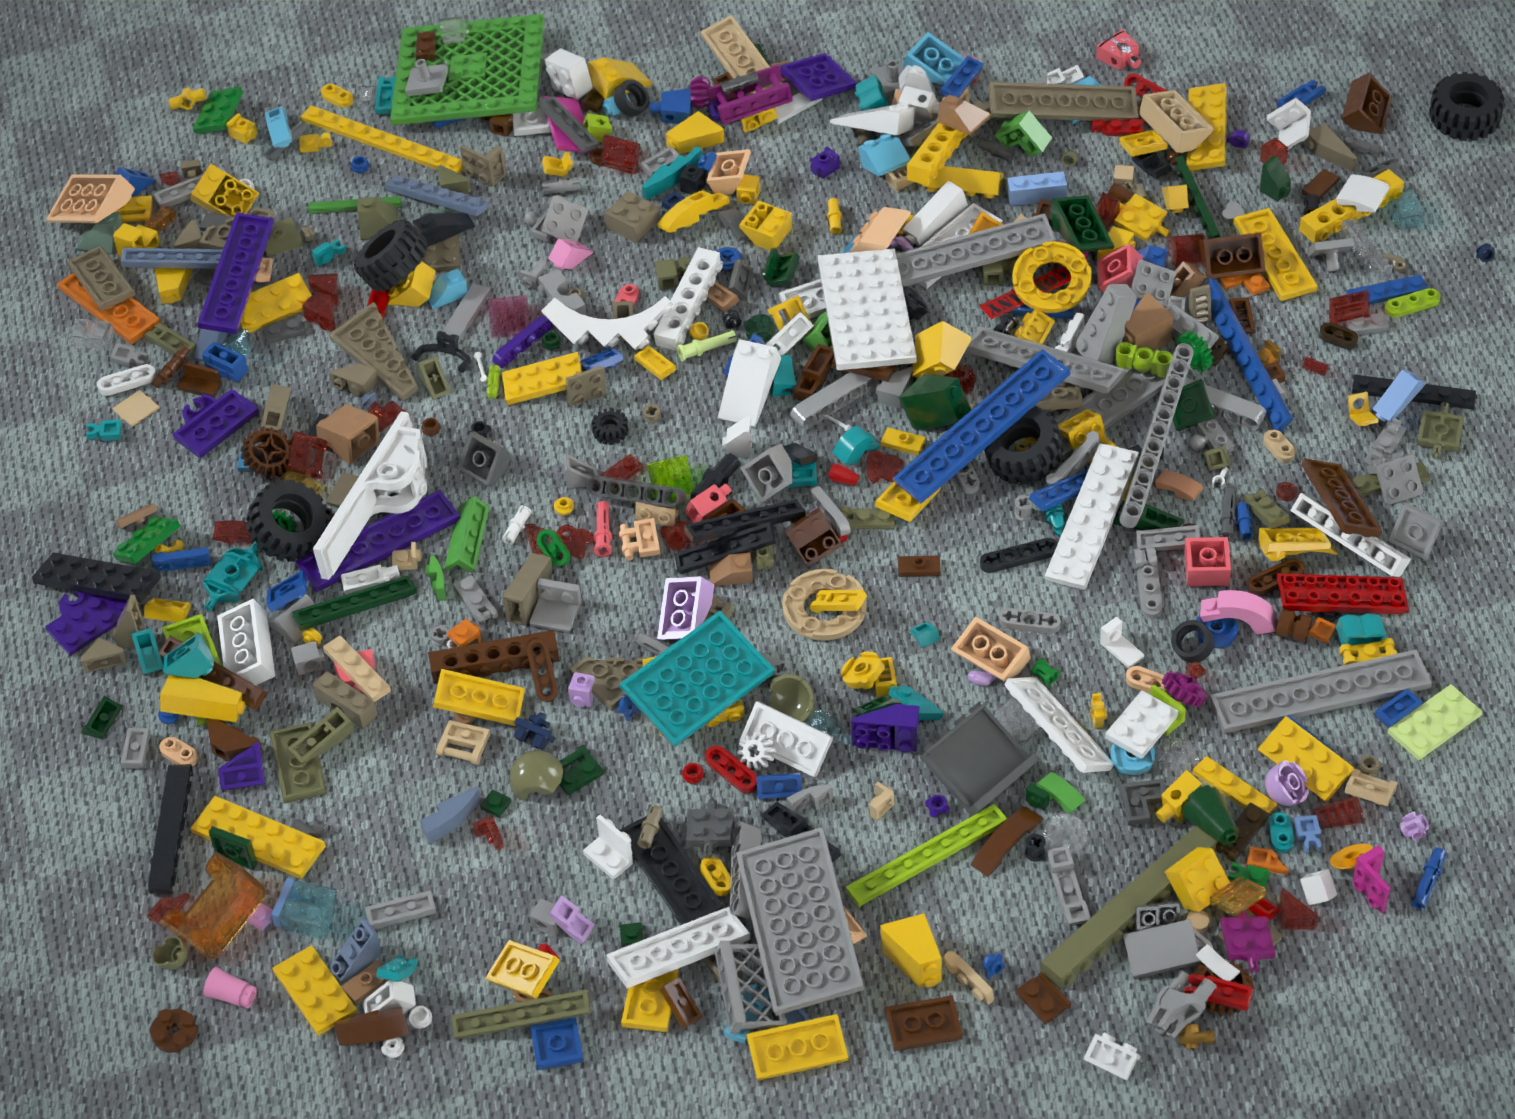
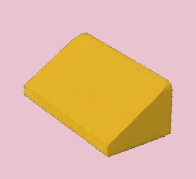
(166, 610)

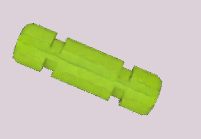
(493, 381)

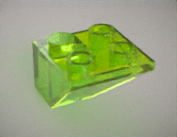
(671, 472)

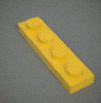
(1232, 786)

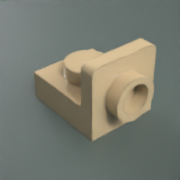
(408, 558)
(882, 801)

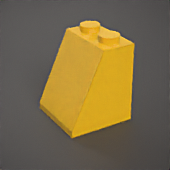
(939, 349)
(913, 949)

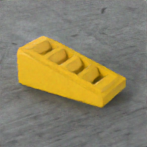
(883, 688)

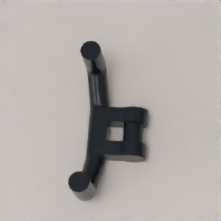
(441, 346)

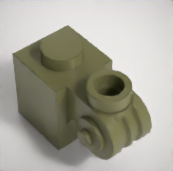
(669, 270)
(993, 272)
(763, 558)

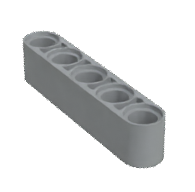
(831, 399)
(1234, 408)
(743, 838)

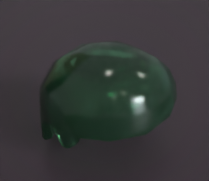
(761, 325)

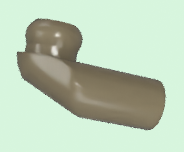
(1397, 261)

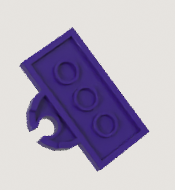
(213, 421)
(84, 620)

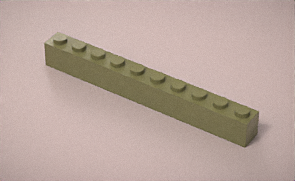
(1119, 914)

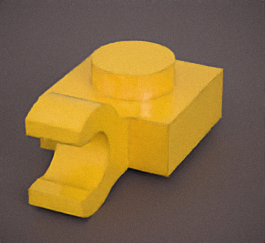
(312, 142)

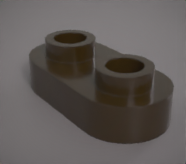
(1339, 335)

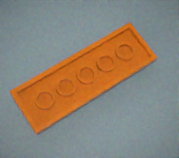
(128, 317)

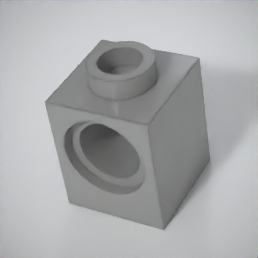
(307, 658)
(542, 920)

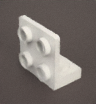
(1292, 122)
(611, 849)

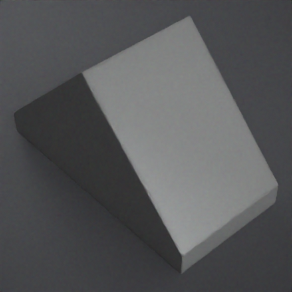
(578, 472)

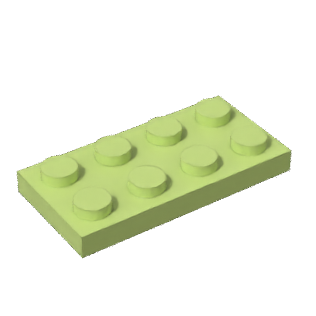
(1434, 722)

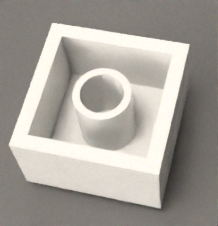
(568, 74)

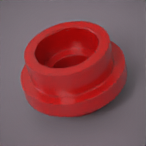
(692, 768)

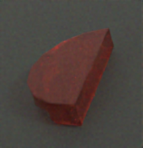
(532, 533)

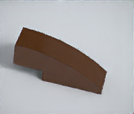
(814, 372)
(371, 1027)

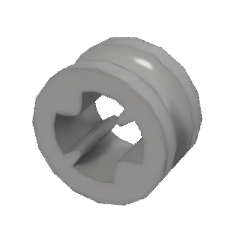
(439, 630)

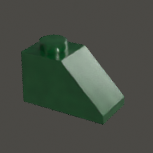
(1274, 179)

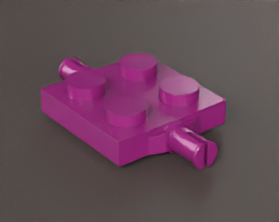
(1247, 939)

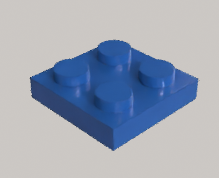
(286, 591)
(556, 1043)

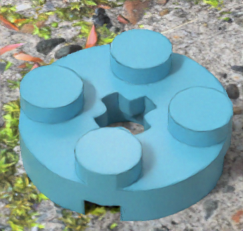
(1129, 765)

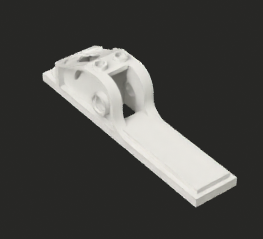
(405, 461)

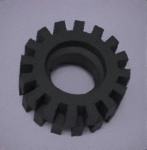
(610, 435)

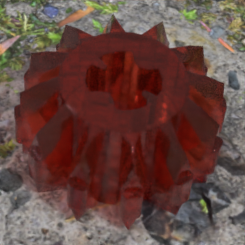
(965, 377)

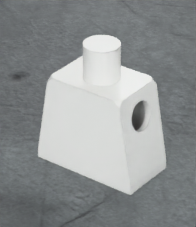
(924, 102)

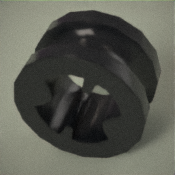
(727, 319)

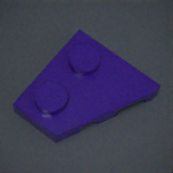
(243, 770)

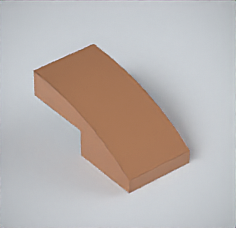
(1182, 485)

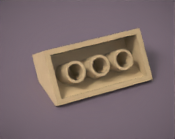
(1175, 120)

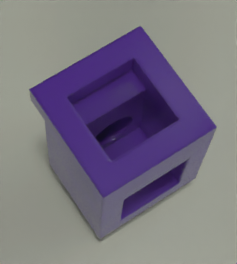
(825, 163)

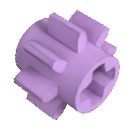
(1414, 826)

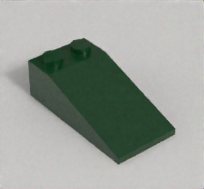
(1079, 223)

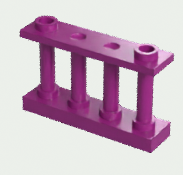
(756, 102)

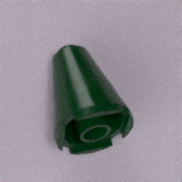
(1210, 814)

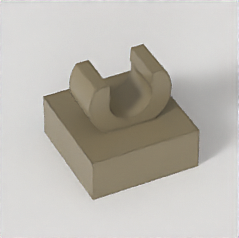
(191, 168)

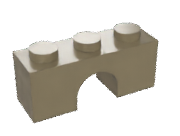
(333, 692)

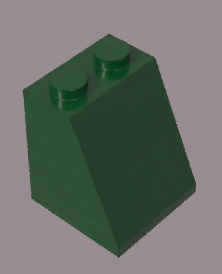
(934, 402)

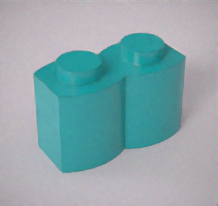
(871, 94)
(1360, 630)

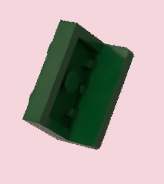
(780, 268)

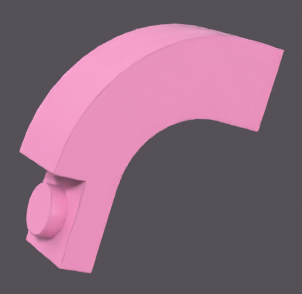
(1242, 606)

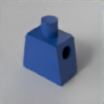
(674, 106)

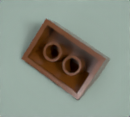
(1367, 105)
(1232, 255)

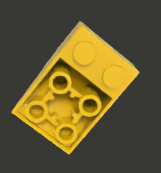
(223, 193)

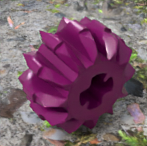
(699, 92)

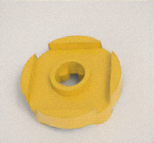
(862, 671)

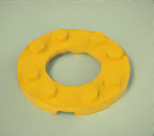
(1057, 253)

